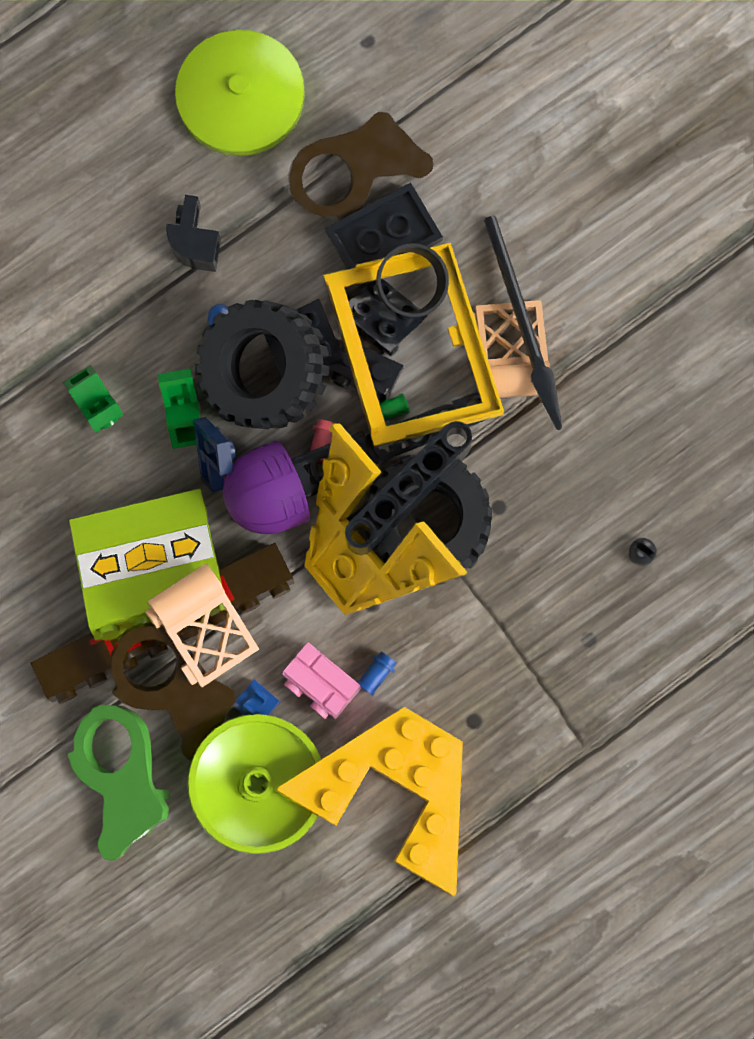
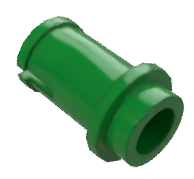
(394, 407)

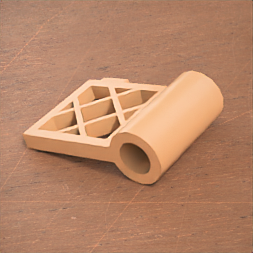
(510, 373)
(187, 602)

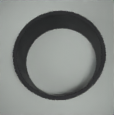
(441, 274)

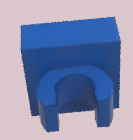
(256, 701)

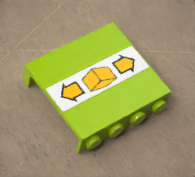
(137, 554)

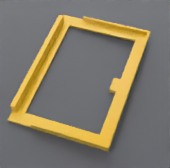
(463, 333)

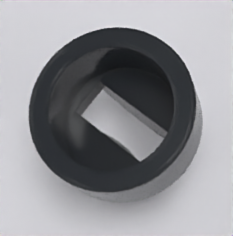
(638, 556)

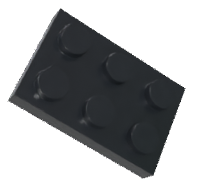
(383, 226)

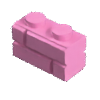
(320, 681)

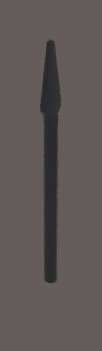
(542, 376)

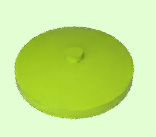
(240, 92)
(237, 781)

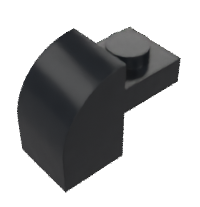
(193, 245)

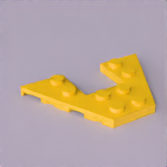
(364, 580)
(414, 757)

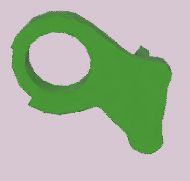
(130, 800)

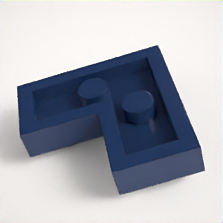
(214, 453)

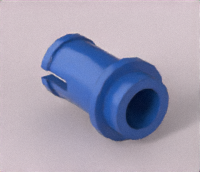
(376, 672)

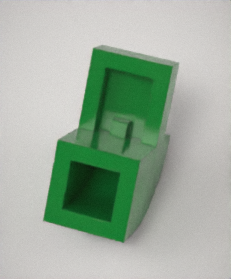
(93, 399)
(180, 405)

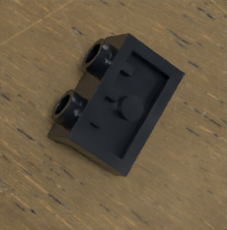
(383, 372)

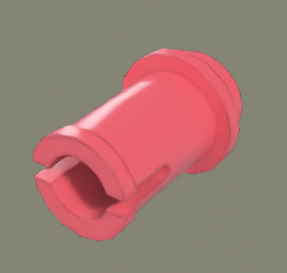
(322, 435)

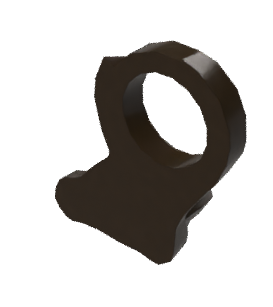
(369, 152)
(192, 707)

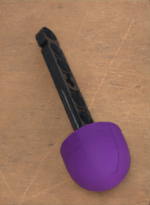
(271, 490)

